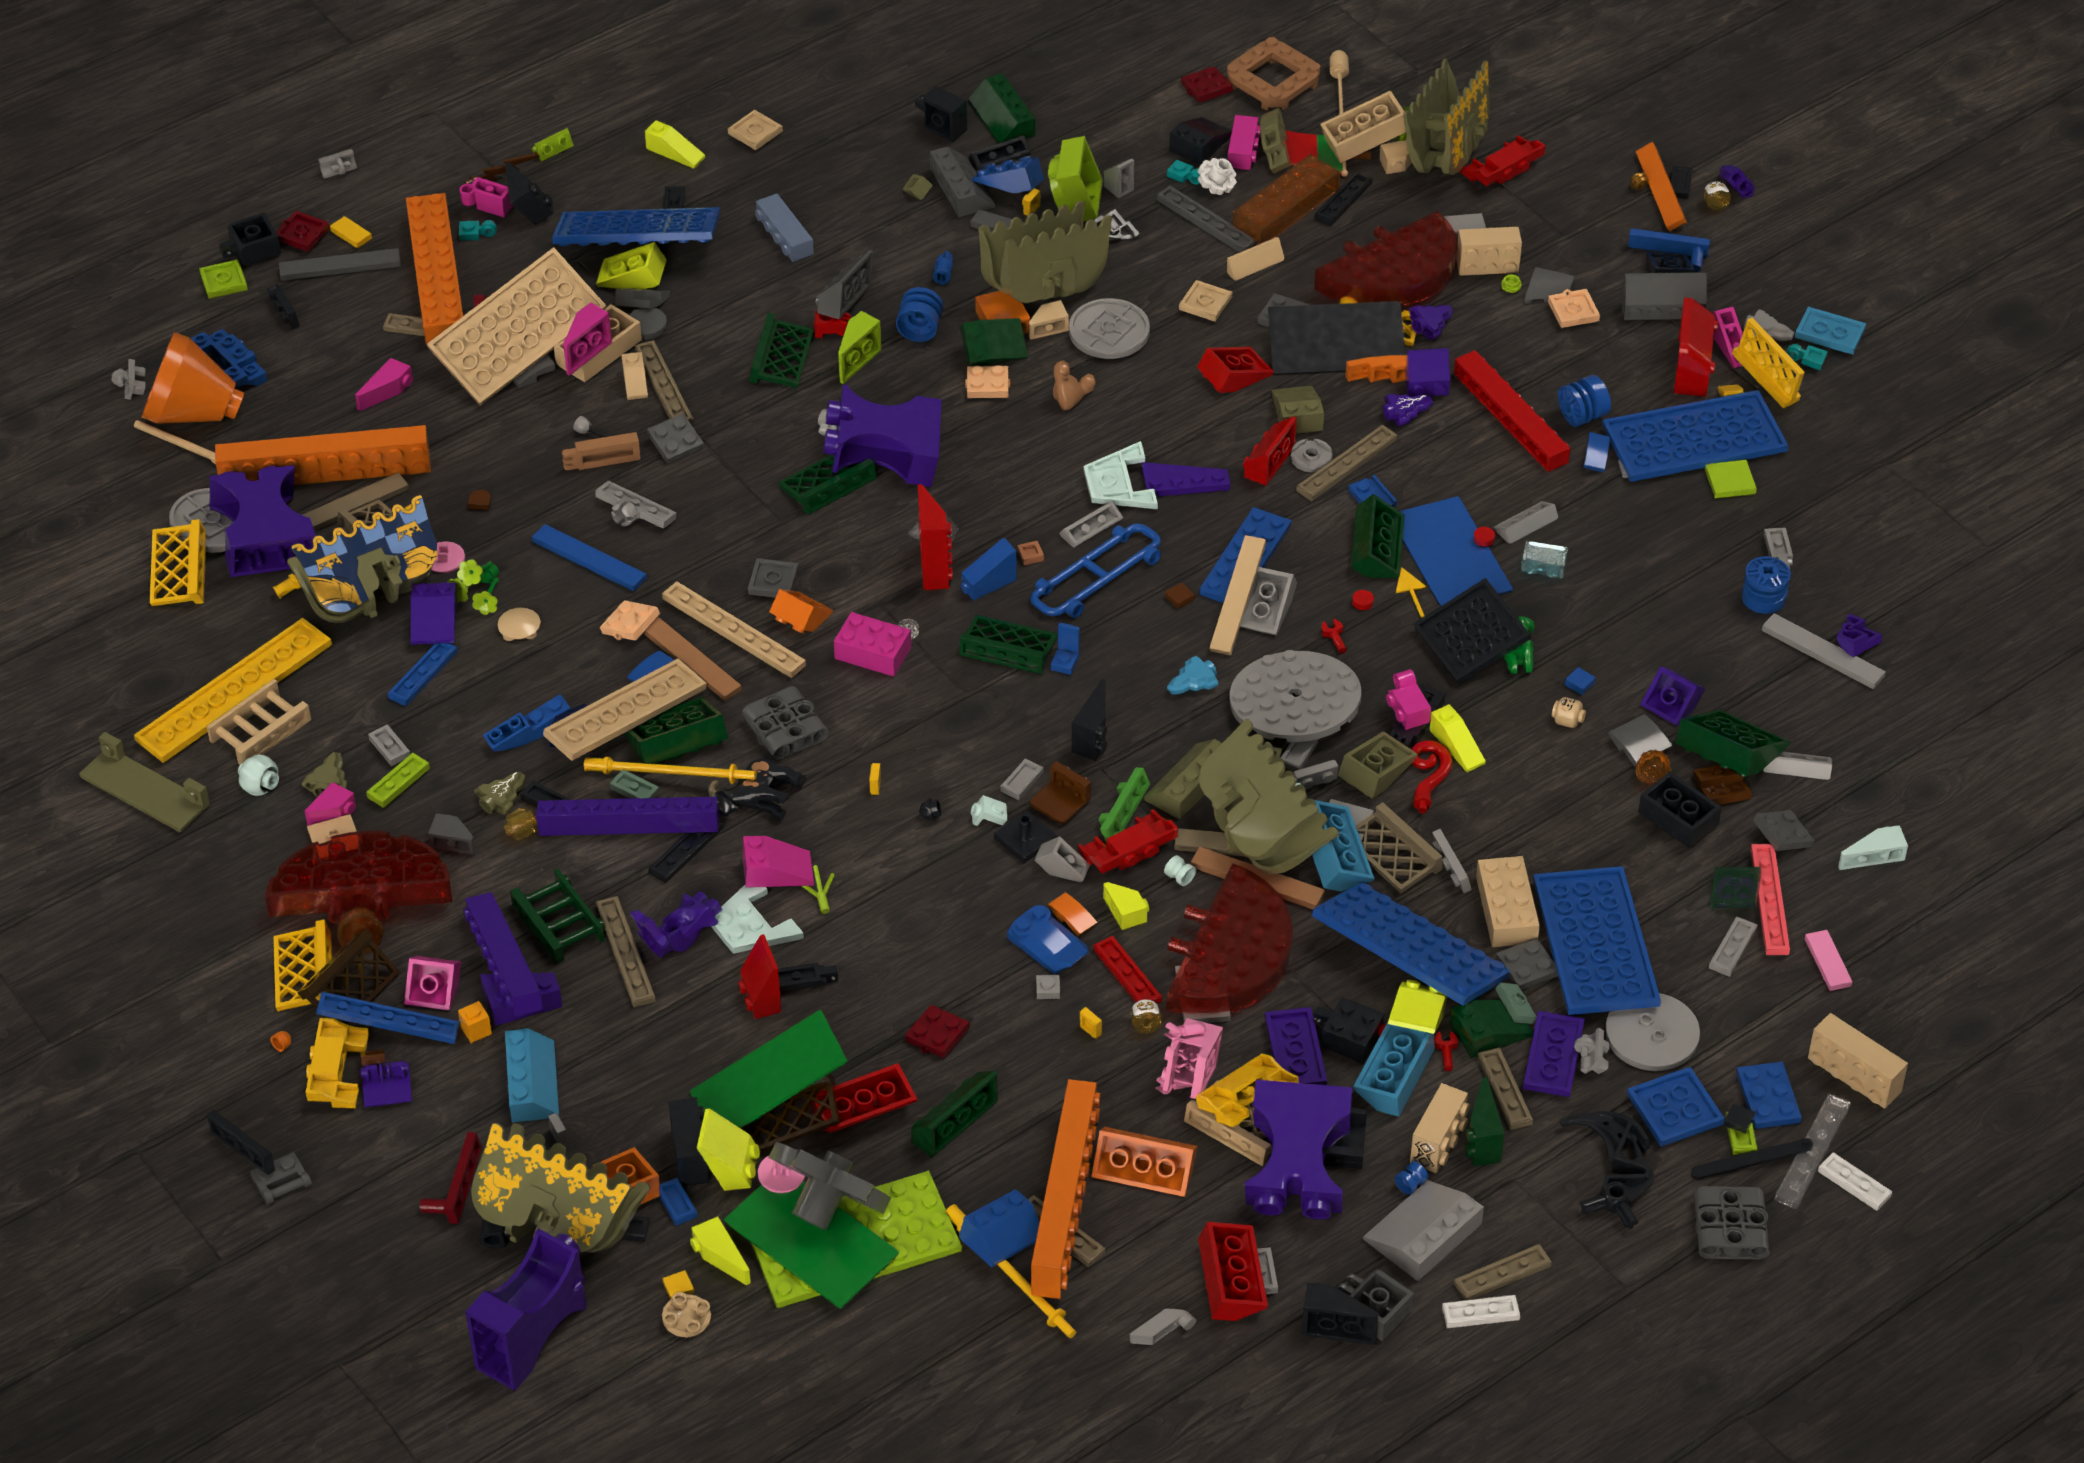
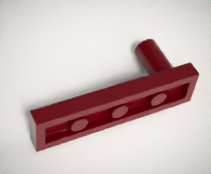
(460, 1185)

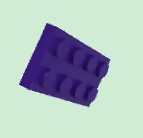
(1296, 1044)
(1553, 1054)

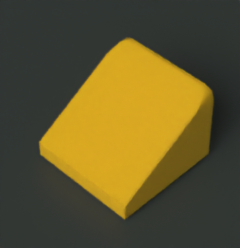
(1730, 390)

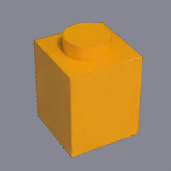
(474, 1022)

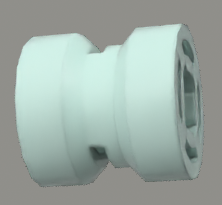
(1178, 869)

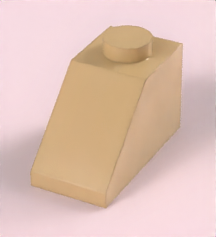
(1395, 157)
(1049, 320)
(634, 376)

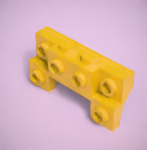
(328, 1063)
(1235, 1091)

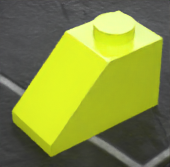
(1125, 905)

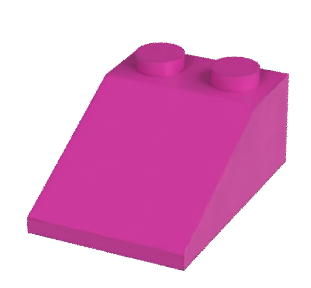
(587, 337)
(775, 863)

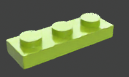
(398, 780)

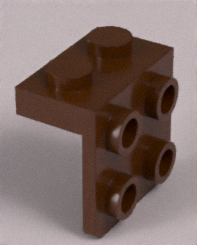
(1063, 794)

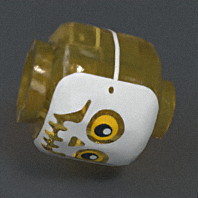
(1716, 195)
(1145, 1016)

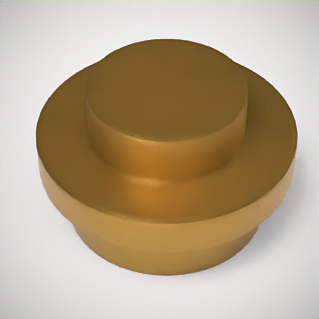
(1639, 181)

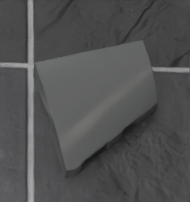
(1119, 228)
(1547, 283)

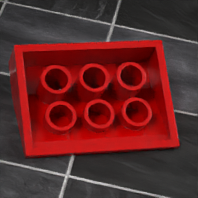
(934, 542)

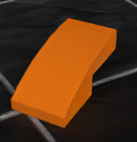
(1073, 913)

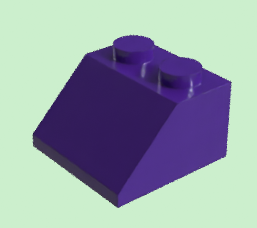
(1427, 372)
(1672, 695)

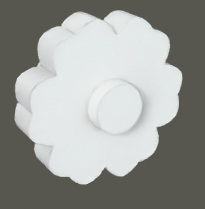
(1217, 176)

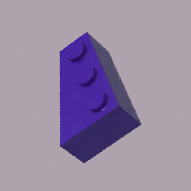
(496, 1003)

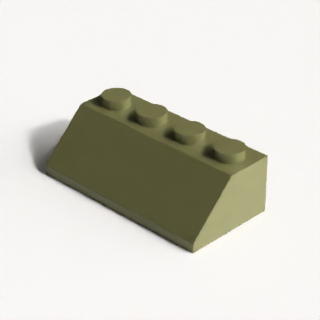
(1180, 786)

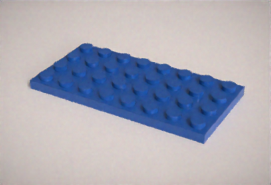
(636, 226)
(1694, 435)
(1596, 940)
(1411, 943)

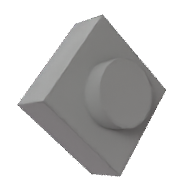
(1048, 986)

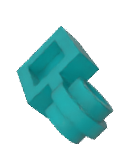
(1182, 171)
(472, 230)
(1810, 357)

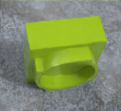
(1076, 177)

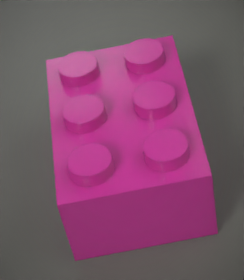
(872, 644)

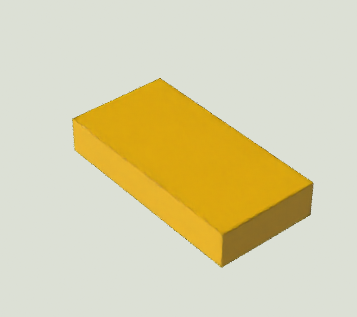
(350, 232)

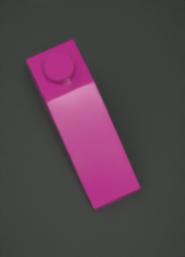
(1728, 333)
(385, 384)

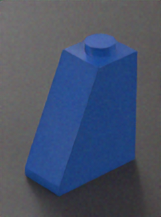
(990, 571)

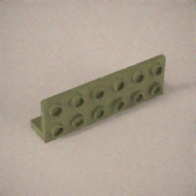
(144, 788)

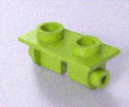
(553, 144)

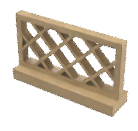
(1235, 1137)

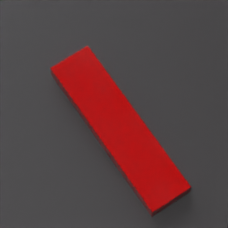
(1126, 970)

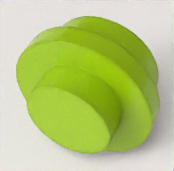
(1511, 283)

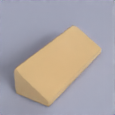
(1255, 259)

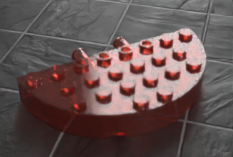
(1396, 267)
(358, 872)
(1237, 950)

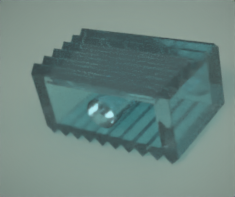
(1544, 559)

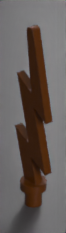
(501, 169)

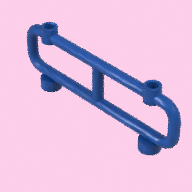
(1074, 606)

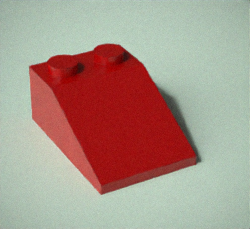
(1233, 368)
(760, 981)

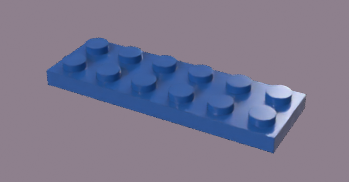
(1257, 524)

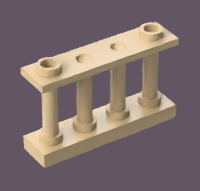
(268, 737)

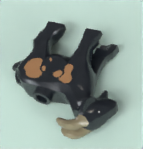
(760, 792)

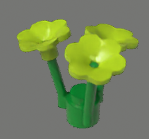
(473, 574)

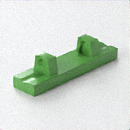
(1129, 798)

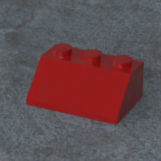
(1271, 452)

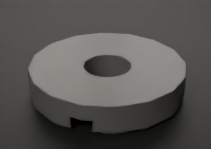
(1307, 463)

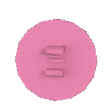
(448, 557)
(778, 1177)

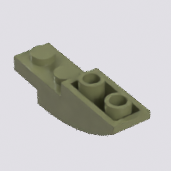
(1273, 140)

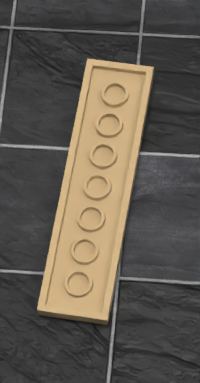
(624, 709)

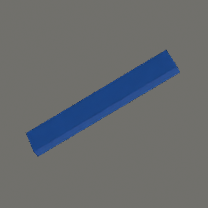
(589, 557)
(388, 1017)

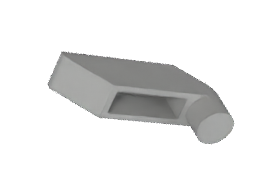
(1161, 1325)

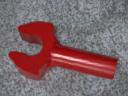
(1334, 634)
(1446, 1048)

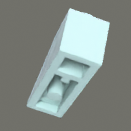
(1878, 847)

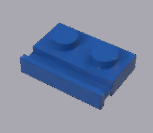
(1365, 488)

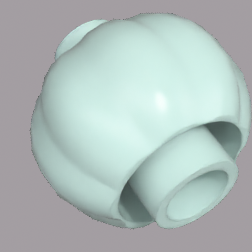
(258, 772)

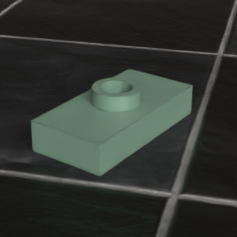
(633, 786)
(1516, 1003)

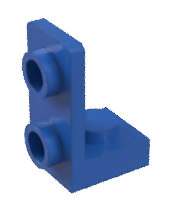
(1068, 649)

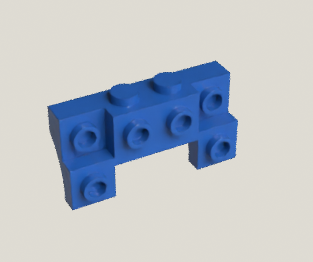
(233, 357)

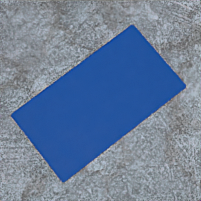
(1445, 552)

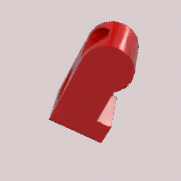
(830, 325)

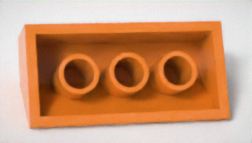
(1144, 1161)

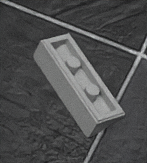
(1527, 521)
(1091, 524)
(1801, 765)

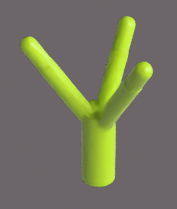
(821, 894)

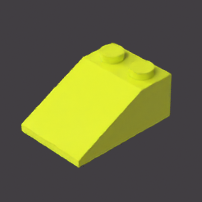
(633, 269)
(1418, 1007)
(727, 1151)

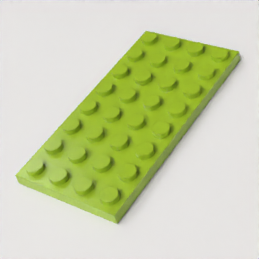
(911, 1224)

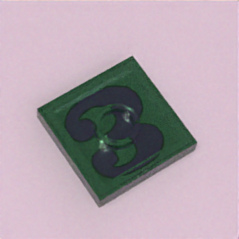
(1735, 887)

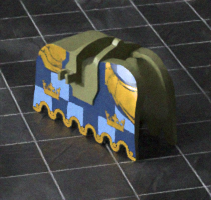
(346, 571)

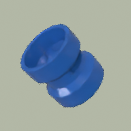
(1409, 1179)

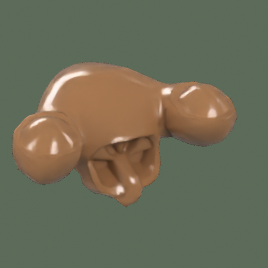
(1067, 388)

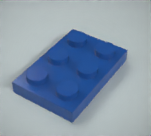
(1768, 1094)

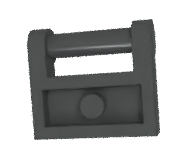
(286, 1169)

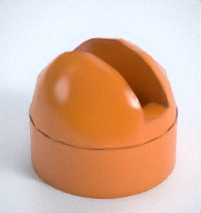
(281, 1040)

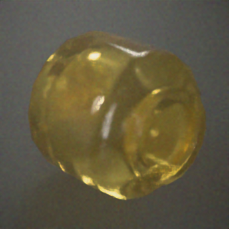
(520, 824)

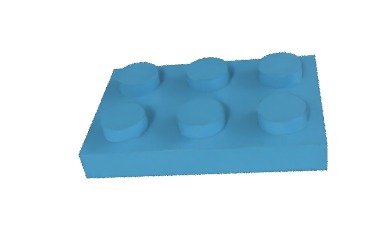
(1830, 330)

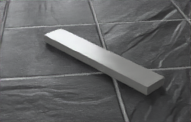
(1823, 651)

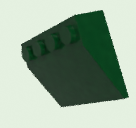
(678, 731)
(1730, 741)

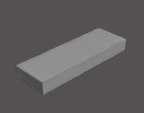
(1733, 946)

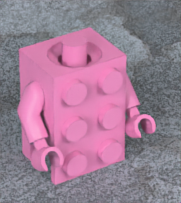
(1190, 1056)

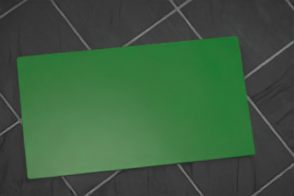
(772, 1072)
(829, 1261)

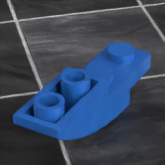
(525, 729)

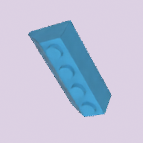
(1342, 860)
(1394, 1068)
(531, 1075)

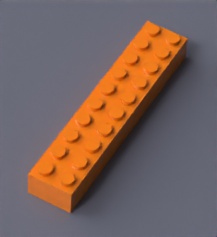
(434, 263)
(332, 455)
(1065, 1189)

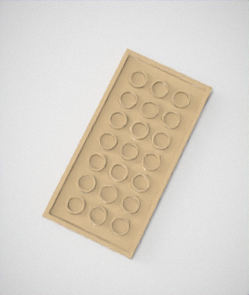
(513, 326)

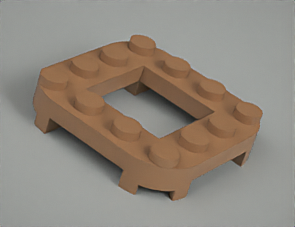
(1270, 51)

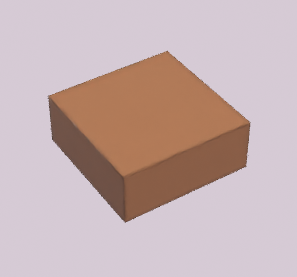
(1030, 553)

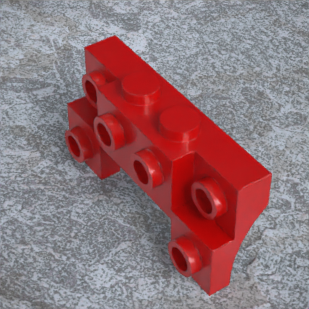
(1506, 162)
(1131, 844)

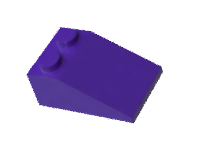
(433, 613)

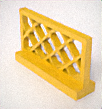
(1759, 364)
(196, 564)
(320, 946)

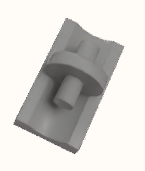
(337, 163)
(132, 379)
(1592, 1050)

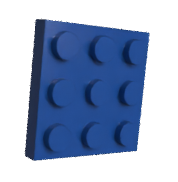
(1675, 1106)

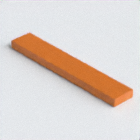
(1661, 186)

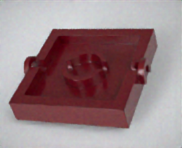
(1206, 84)
(302, 230)
(937, 1031)

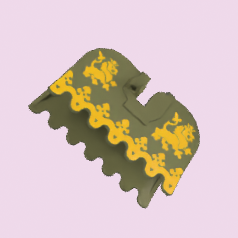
(1447, 121)
(531, 1186)

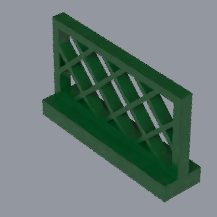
(767, 348)
(830, 487)
(1007, 652)

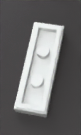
(1855, 1181)
(1481, 1311)

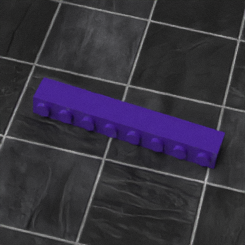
(628, 816)
(502, 954)

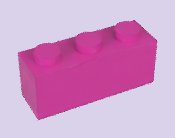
(1243, 142)

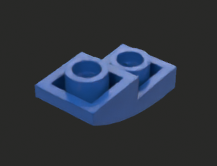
(1596, 452)
(649, 665)

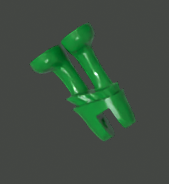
(1523, 654)

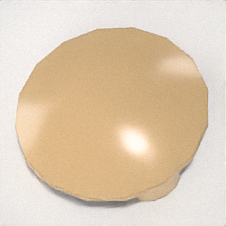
(519, 624)
(686, 1315)

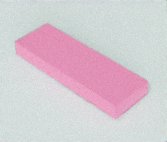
(1828, 960)

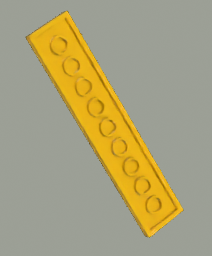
(271, 661)

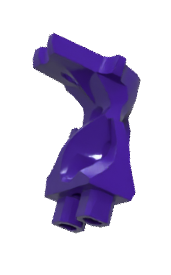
(686, 921)

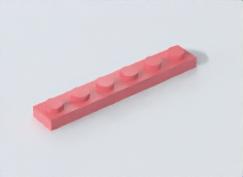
(1770, 901)

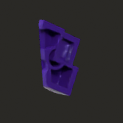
(1855, 637)

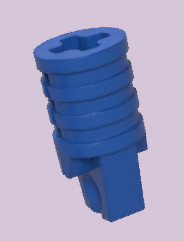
(943, 268)

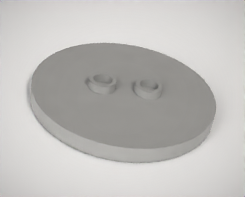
(1109, 328)
(196, 506)
(1654, 1036)

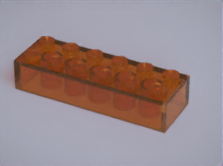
(1287, 199)

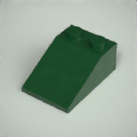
(993, 341)
(1486, 1026)
(1485, 1132)

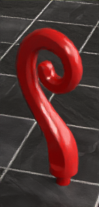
(1423, 791)

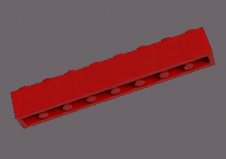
(1512, 411)

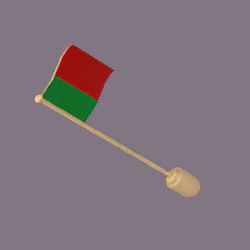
(1301, 144)

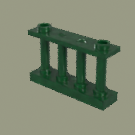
(545, 932)

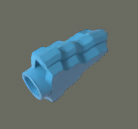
(1194, 676)

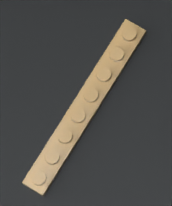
(734, 629)

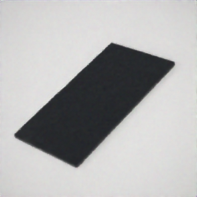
(1330, 334)

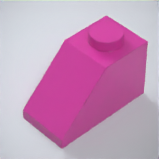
(330, 804)

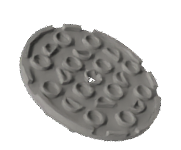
(1325, 691)

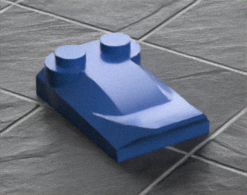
(1046, 940)

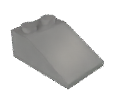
(1269, 601)

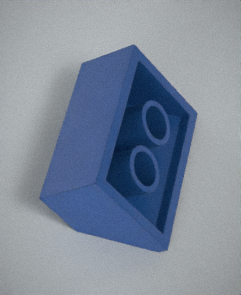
(1001, 1228)

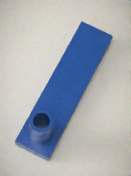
(1671, 243)

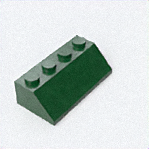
(1002, 109)
(1377, 539)
(955, 1113)

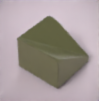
(917, 186)

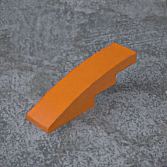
(1377, 368)

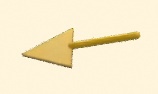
(1409, 583)

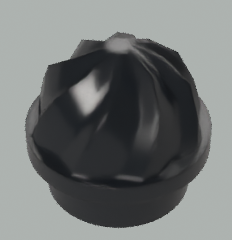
(930, 809)

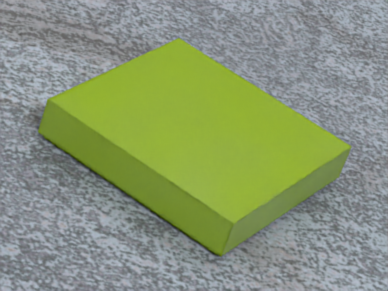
(223, 279)
(1730, 479)

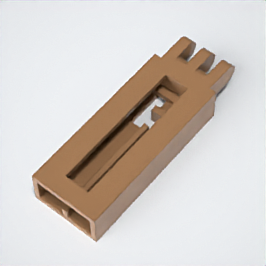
(602, 452)

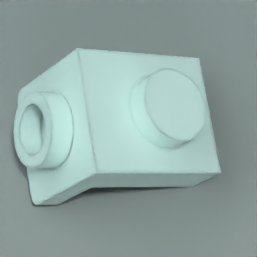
(989, 810)

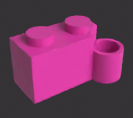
(487, 195)
(1408, 701)

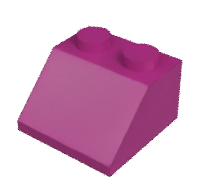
(432, 982)

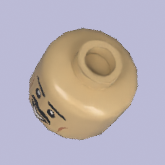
(1568, 712)

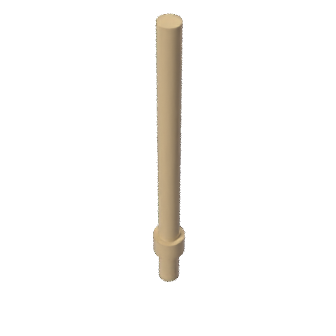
(175, 440)

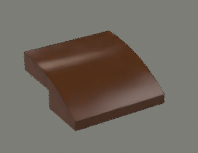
(1722, 784)

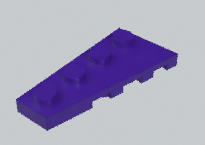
(1180, 479)

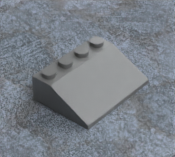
(1425, 1228)

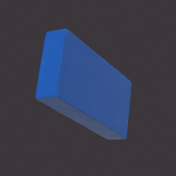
(677, 1202)

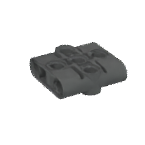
(785, 723)
(1731, 1222)

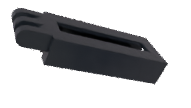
(1413, 735)

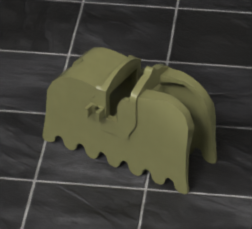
(1045, 255)
(1261, 805)

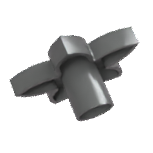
(826, 1184)

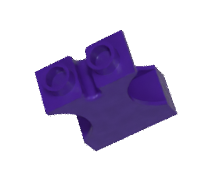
(890, 435)
(262, 521)
(1298, 1124)
(517, 1318)

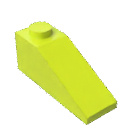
(671, 144)
(1455, 736)
(719, 1250)

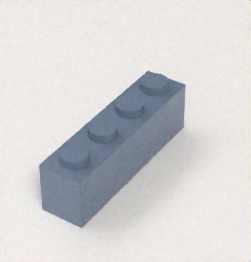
(784, 227)

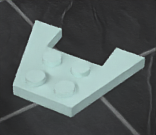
(1110, 480)
(742, 924)

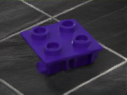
(386, 1084)

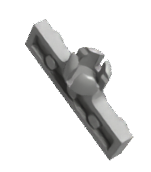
(631, 506)

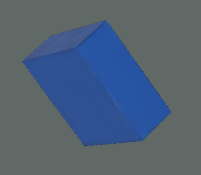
(1580, 681)

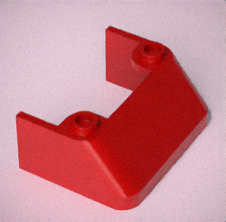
(1695, 349)

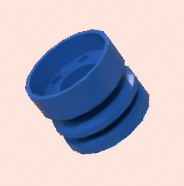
(919, 314)
(1584, 400)
(1766, 584)

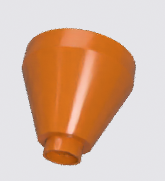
(190, 387)

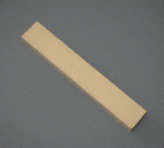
(1237, 595)

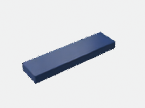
(422, 673)

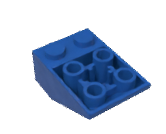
(1011, 175)

